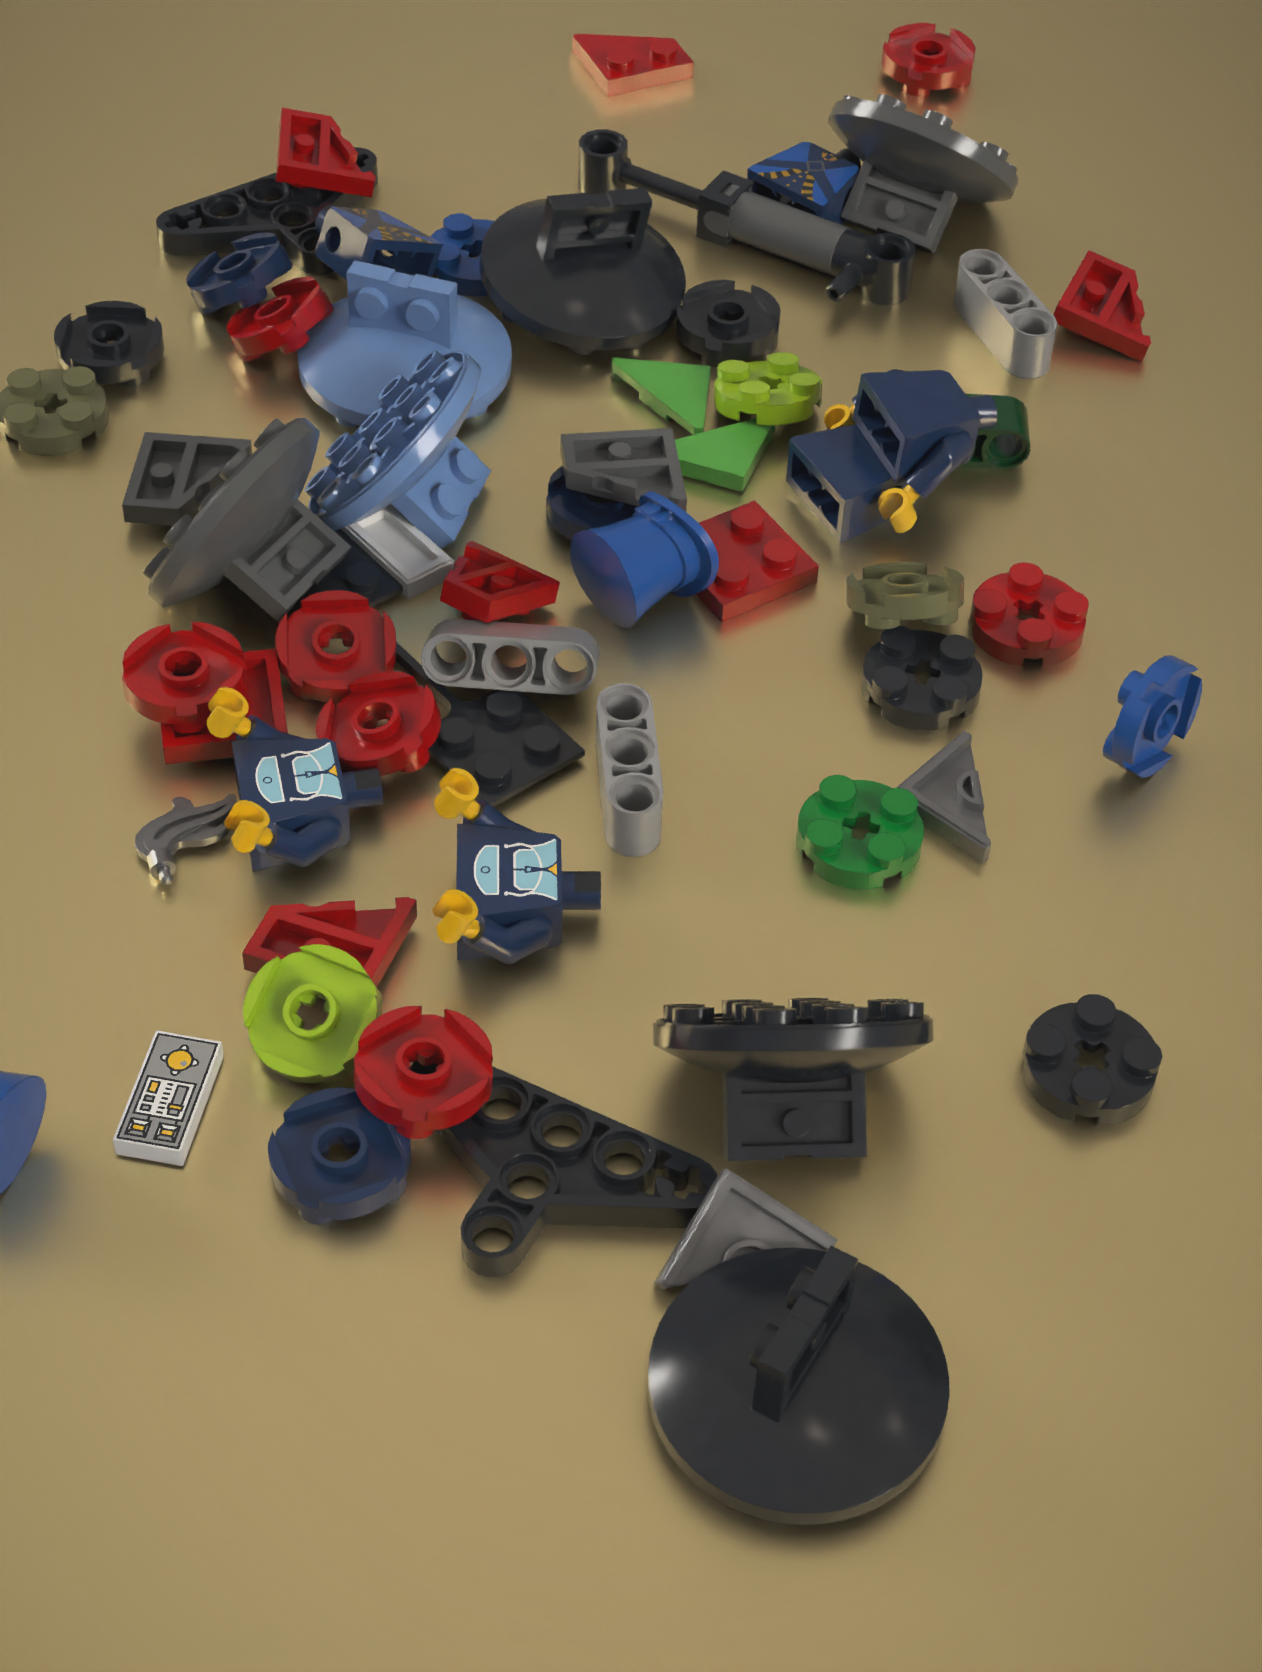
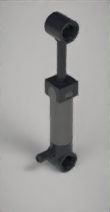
(732, 212)

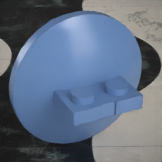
(387, 331)
(408, 454)

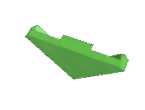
(669, 388)
(724, 454)

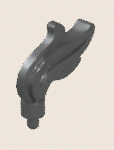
(179, 829)

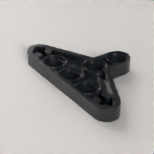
(198, 230)
(577, 1179)

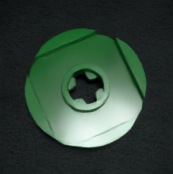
(849, 804)

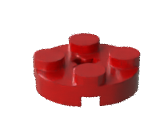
(928, 59)
(281, 320)
(330, 616)
(1052, 633)
(181, 700)
(399, 743)
(423, 1101)

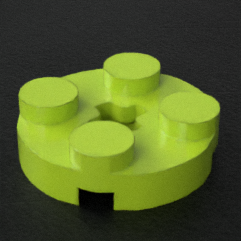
(772, 389)
(299, 980)

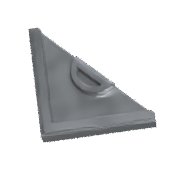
(952, 797)
(734, 1222)

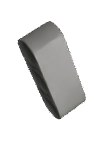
(1005, 313)
(484, 669)
(629, 770)

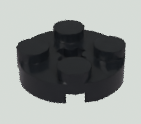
(747, 328)
(127, 360)
(907, 653)
(1095, 1030)

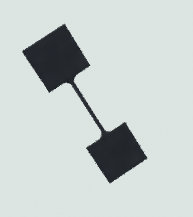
(494, 738)

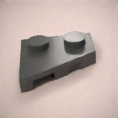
(624, 465)
(176, 475)

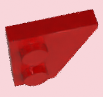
(631, 62)
(318, 156)
(1105, 306)
(495, 586)
(365, 934)

